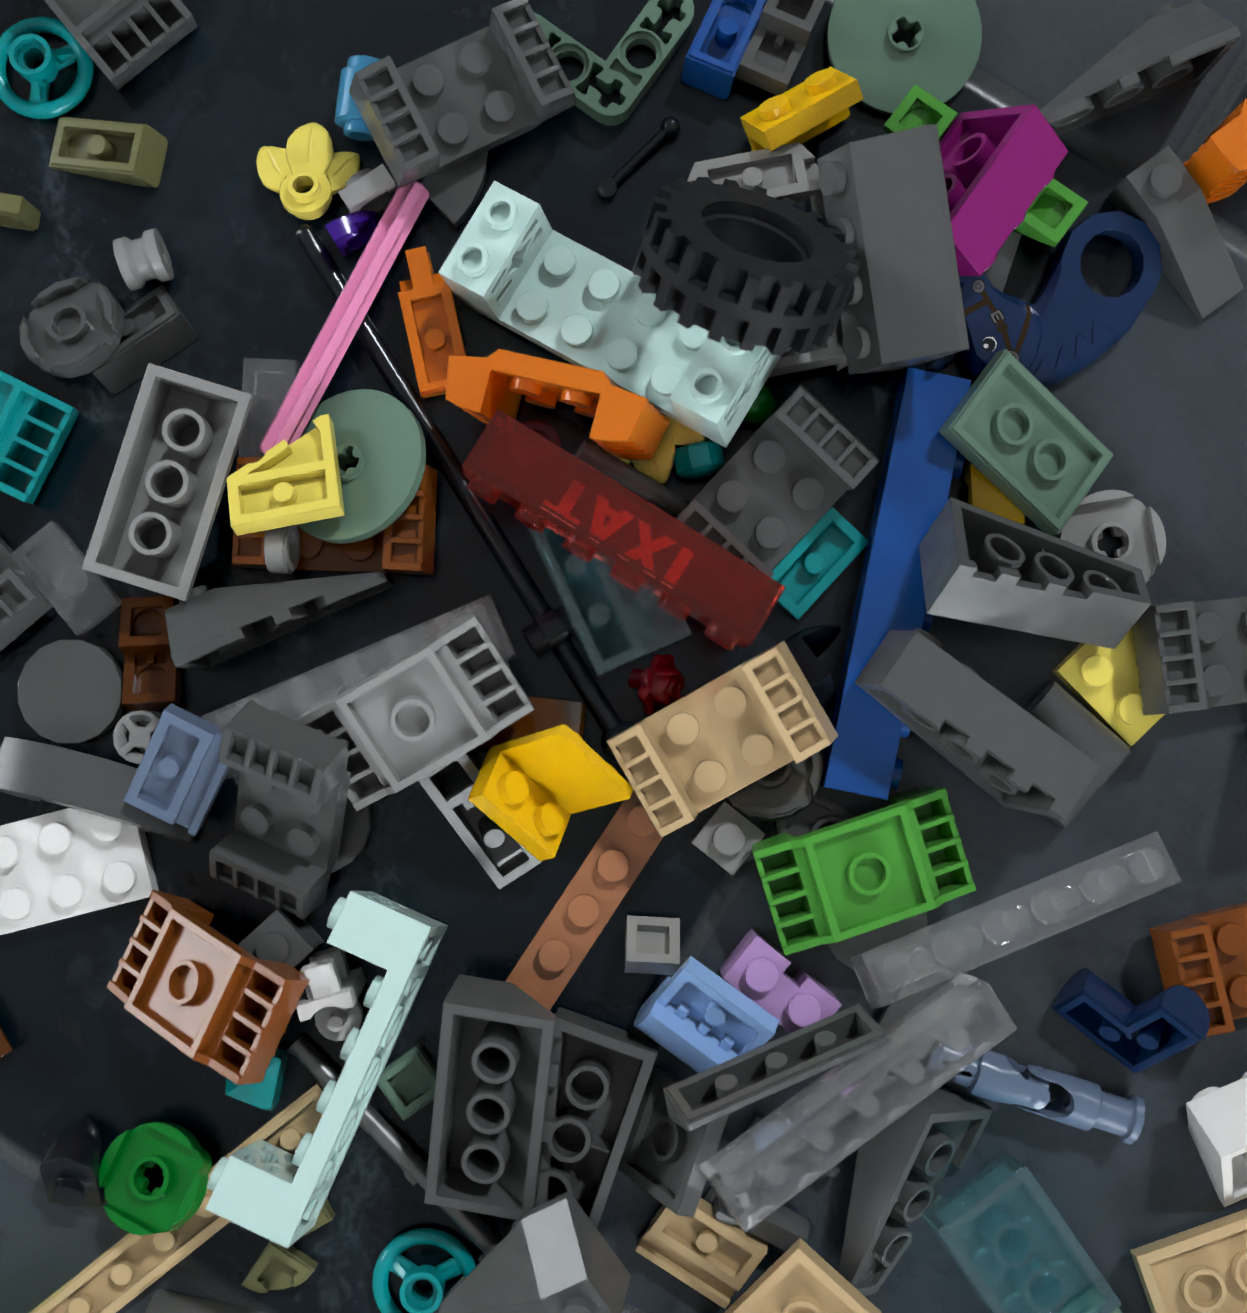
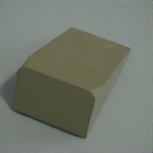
(109, 150)

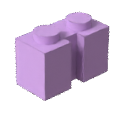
(760, 974)

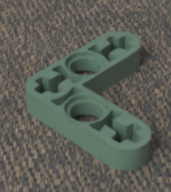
(616, 70)

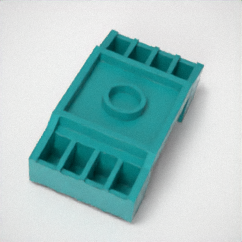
(30, 436)

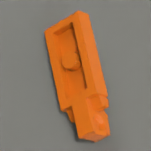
(429, 322)

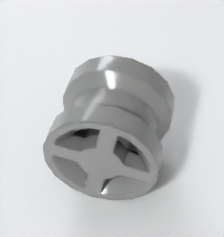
(143, 259)
(134, 734)

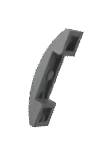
(77, 782)

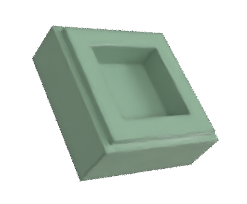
(409, 1081)

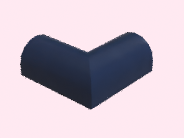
(1133, 1033)

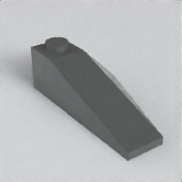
(1157, 58)

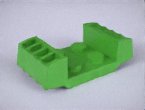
(864, 871)

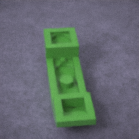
(1049, 213)

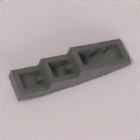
(779, 43)

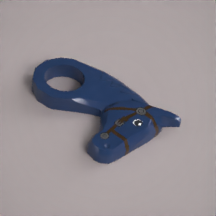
(1067, 320)

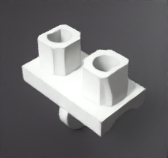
(332, 994)

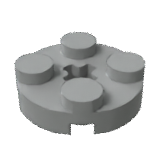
(1126, 518)

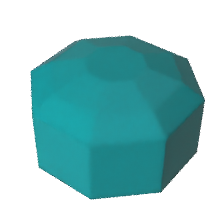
(698, 460)

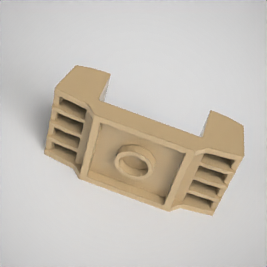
(722, 738)

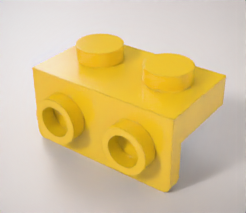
(803, 110)

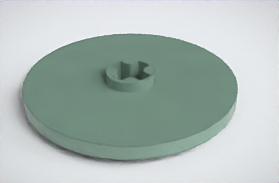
(938, 57)
(389, 467)

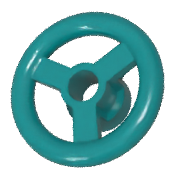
(25, 49)
(410, 1295)

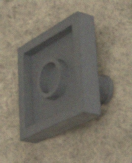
(665, 1155)

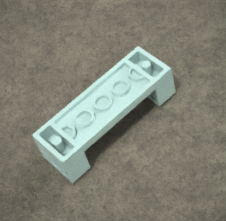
(598, 318)
(284, 1192)

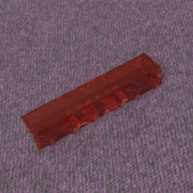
(621, 531)

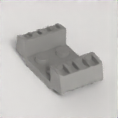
(421, 710)

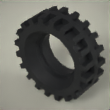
(745, 265)

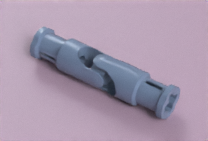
(1079, 1106)

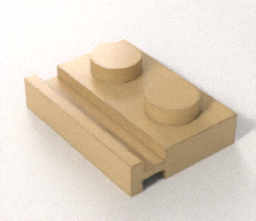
(702, 1251)

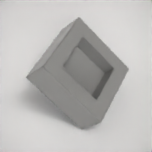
(368, 190)
(727, 837)
(652, 945)

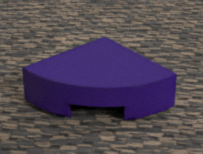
(353, 230)

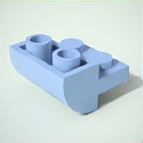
(703, 1018)

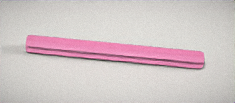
(346, 316)

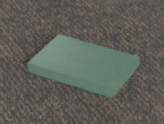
(1026, 442)

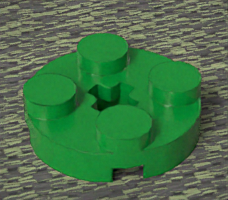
(125, 1186)

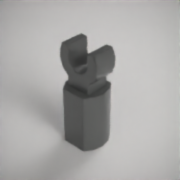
(779, 1228)

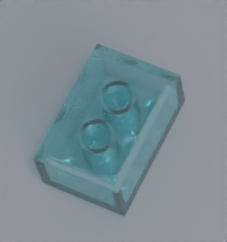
(1017, 1245)

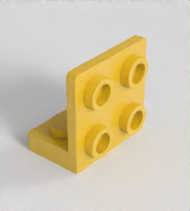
(539, 782)

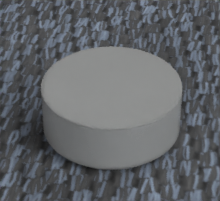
(282, 549)

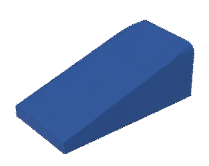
(720, 45)

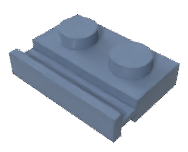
(179, 770)

